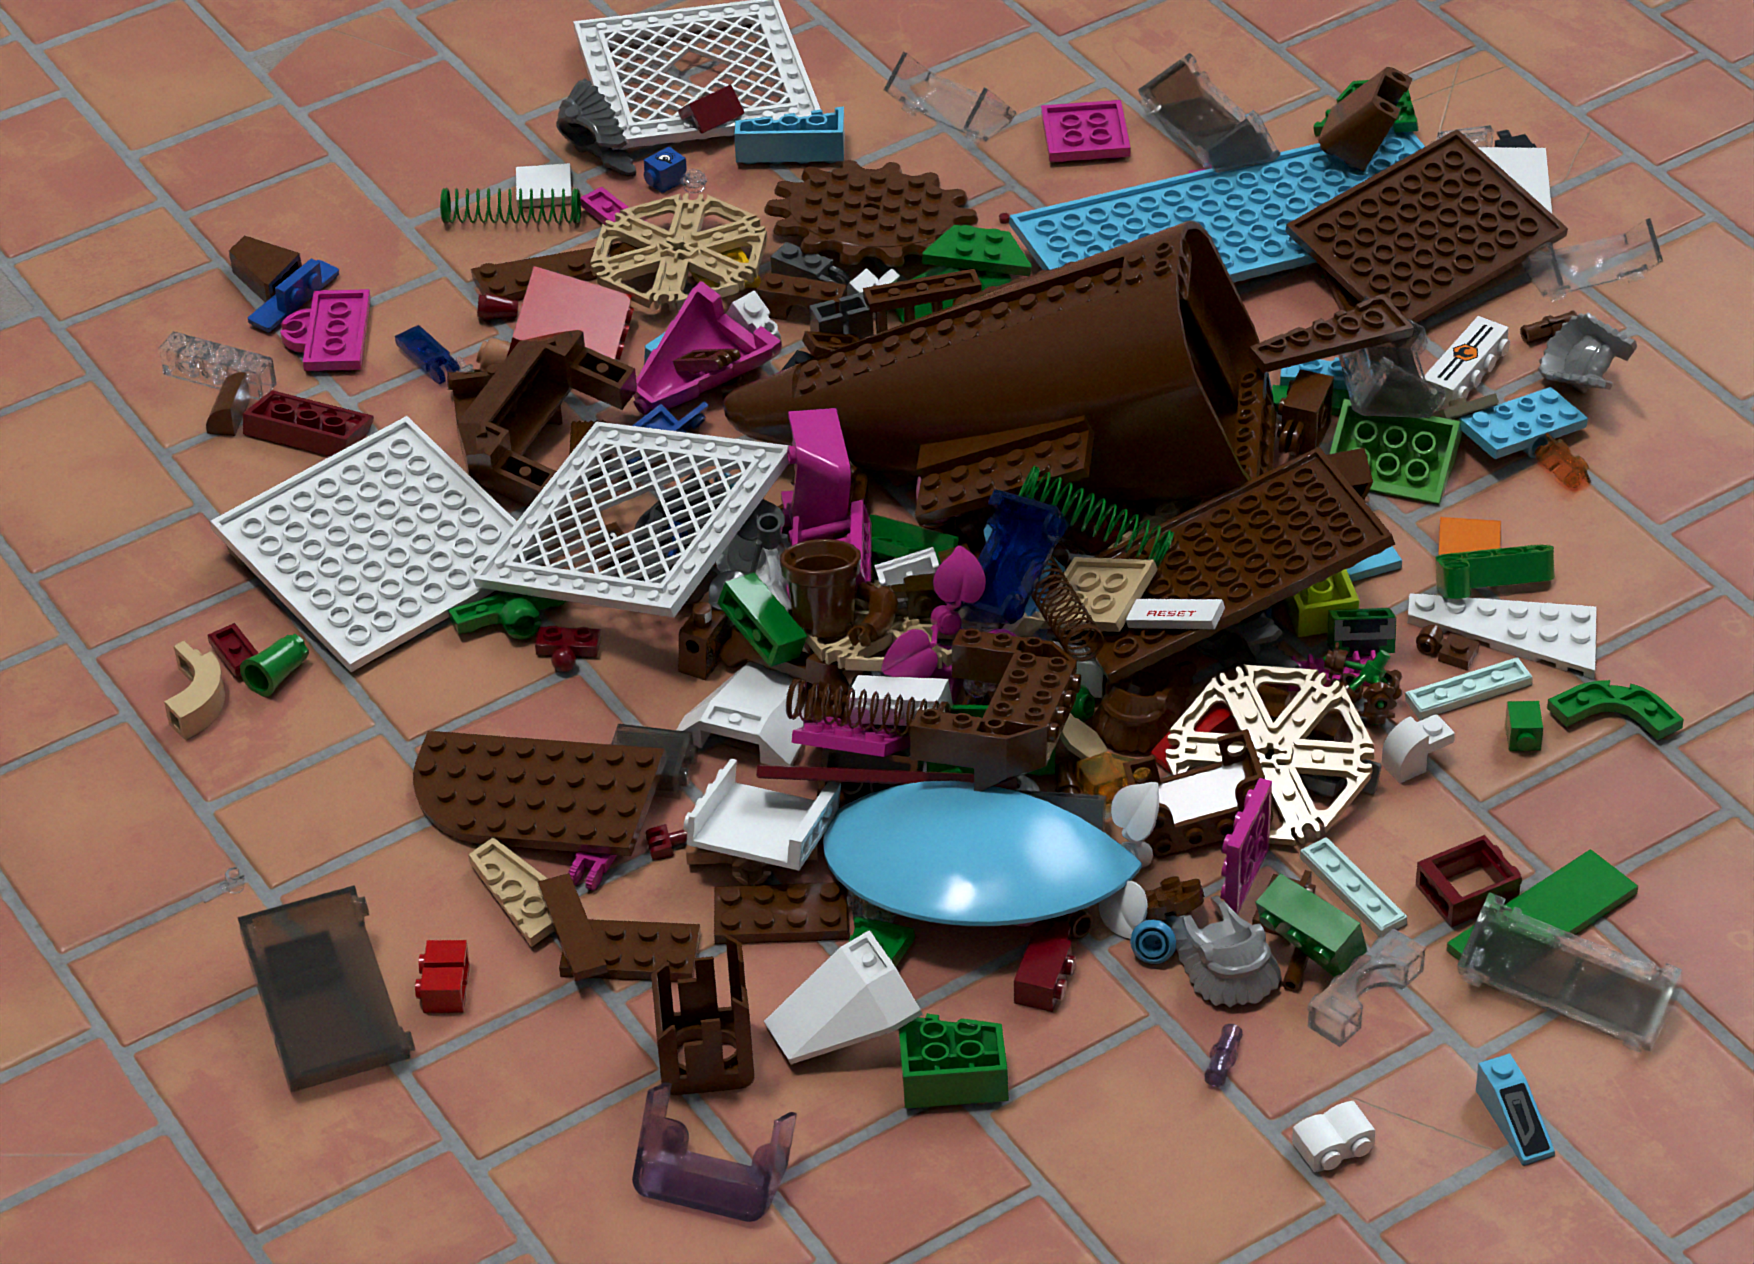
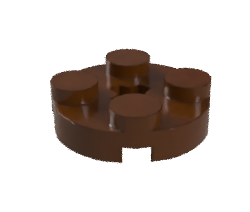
(1174, 896)

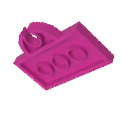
(330, 331)

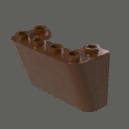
(1364, 118)
(1201, 802)

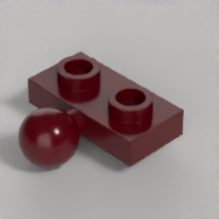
(566, 644)

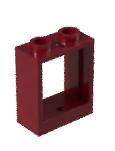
(1435, 870)

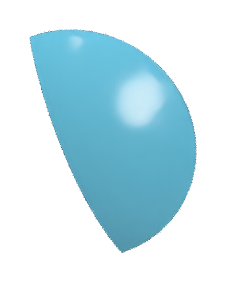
(972, 855)

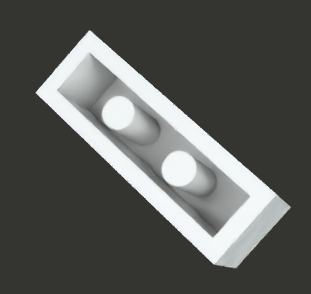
(919, 688)

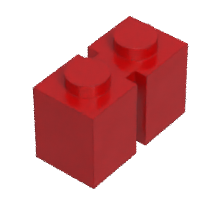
(443, 976)

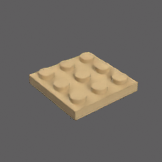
(1105, 588)

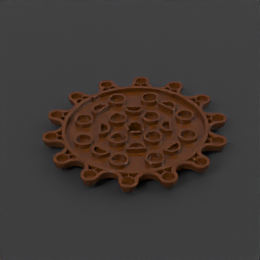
(867, 212)

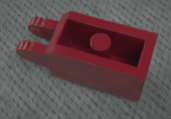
(1045, 968)

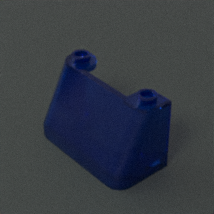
(1014, 557)

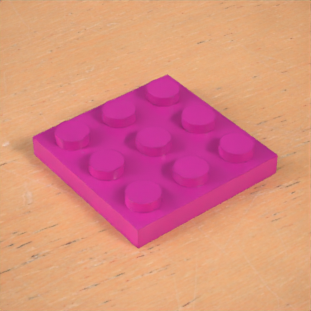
(1085, 131)
(850, 739)
(1247, 845)

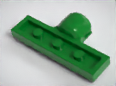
(513, 610)

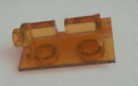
(1571, 468)

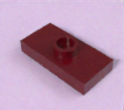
(232, 647)

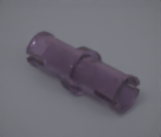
(1223, 1055)

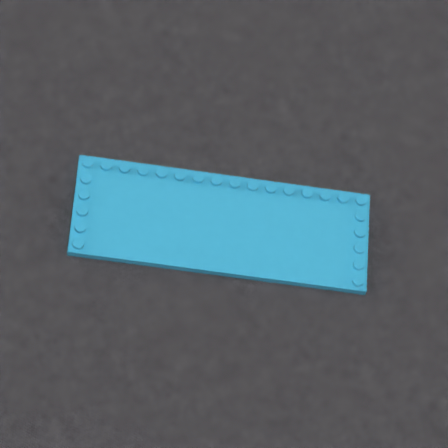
(1238, 208)

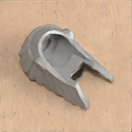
(1584, 352)
(1226, 958)

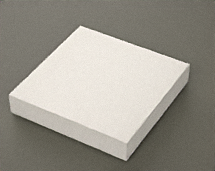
(545, 177)

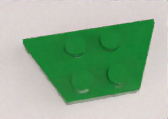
(978, 250)

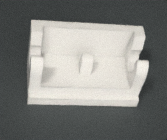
(896, 570)

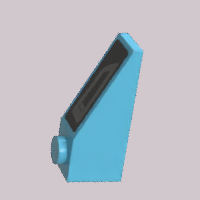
(1513, 1108)

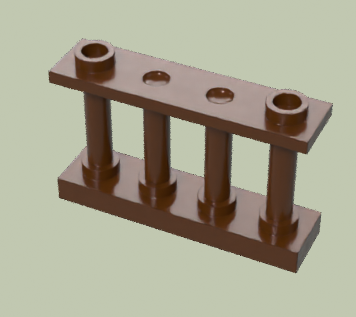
(917, 292)

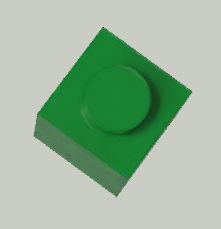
(1524, 725)

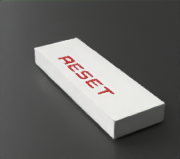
(1175, 613)

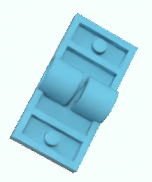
(1523, 423)

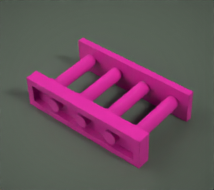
(860, 536)

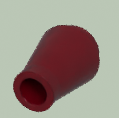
(496, 307)

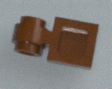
(1453, 651)

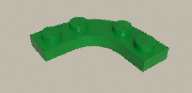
(1600, 696)

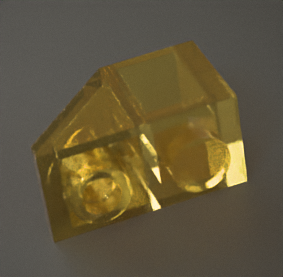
(1105, 774)

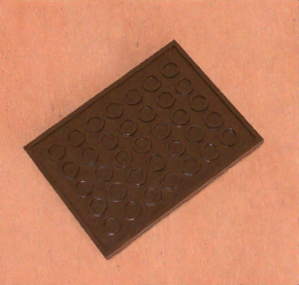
(1427, 228)

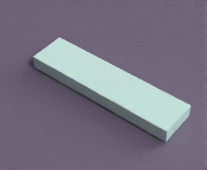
(1468, 688)
(1353, 887)

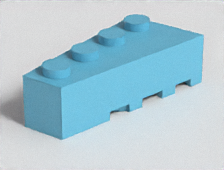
(791, 138)

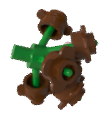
(1381, 693)

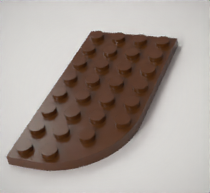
(537, 791)

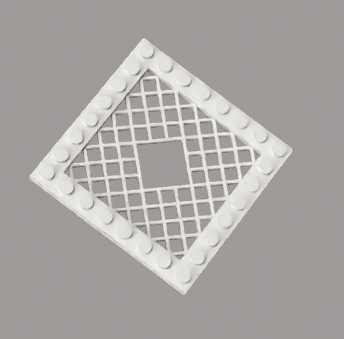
(767, 15)
(667, 593)

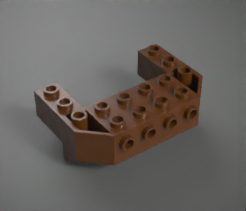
(524, 398)
(1023, 716)

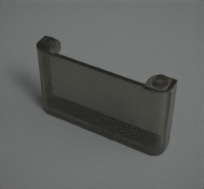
(323, 989)

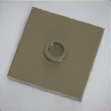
(1460, 407)

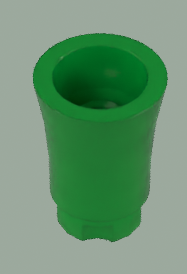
(272, 665)

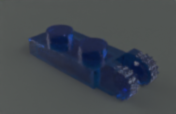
(426, 352)

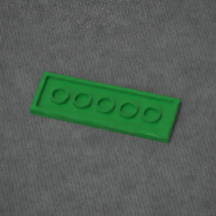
(1569, 897)

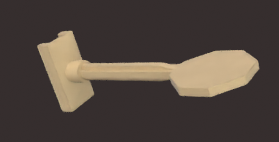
(1075, 735)

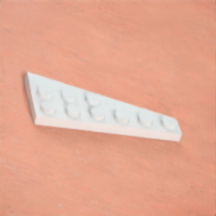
(1519, 628)

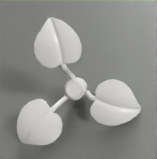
(1136, 812)

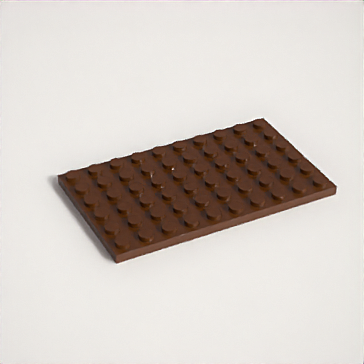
(1248, 551)

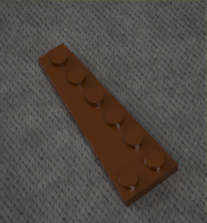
(512, 278)
(1366, 326)

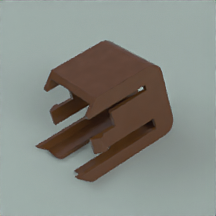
(704, 1021)

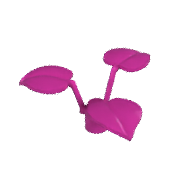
(955, 580)

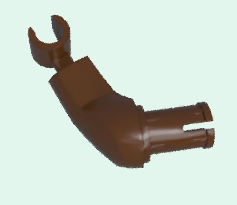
(882, 611)

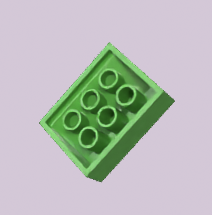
(1403, 453)

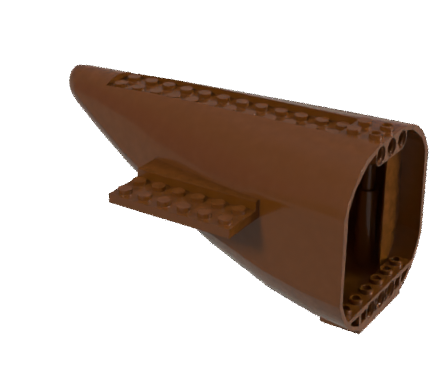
(1096, 371)

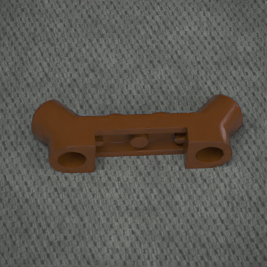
(806, 667)

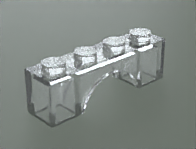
(1389, 963)

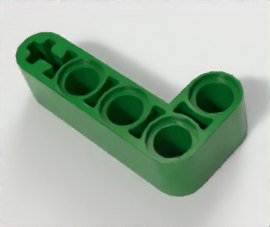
(1493, 567)

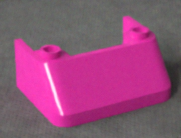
(820, 470)

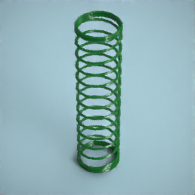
(445, 207)
(1159, 547)

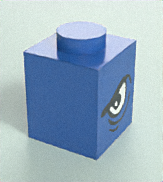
(664, 169)

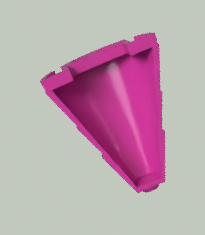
(699, 326)

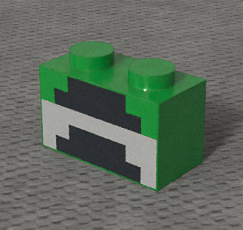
(1362, 630)

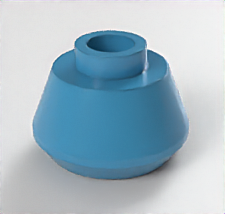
(1153, 941)

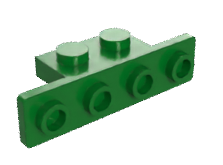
(898, 539)

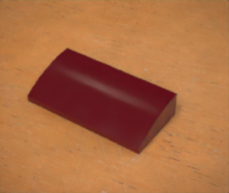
(305, 423)

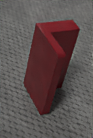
(713, 109)

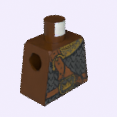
(701, 640)

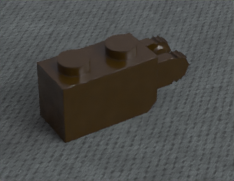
(918, 596)

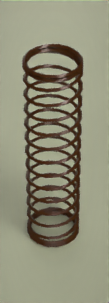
(1064, 643)
(802, 693)

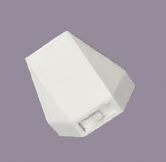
(752, 710)
(843, 1003)

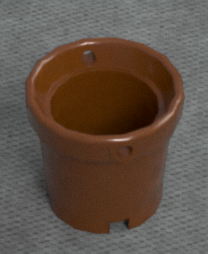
(822, 584)

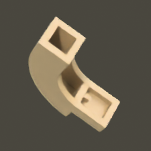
(203, 699)

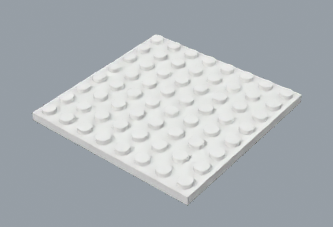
(371, 541)

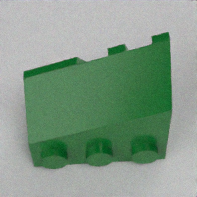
(952, 1062)

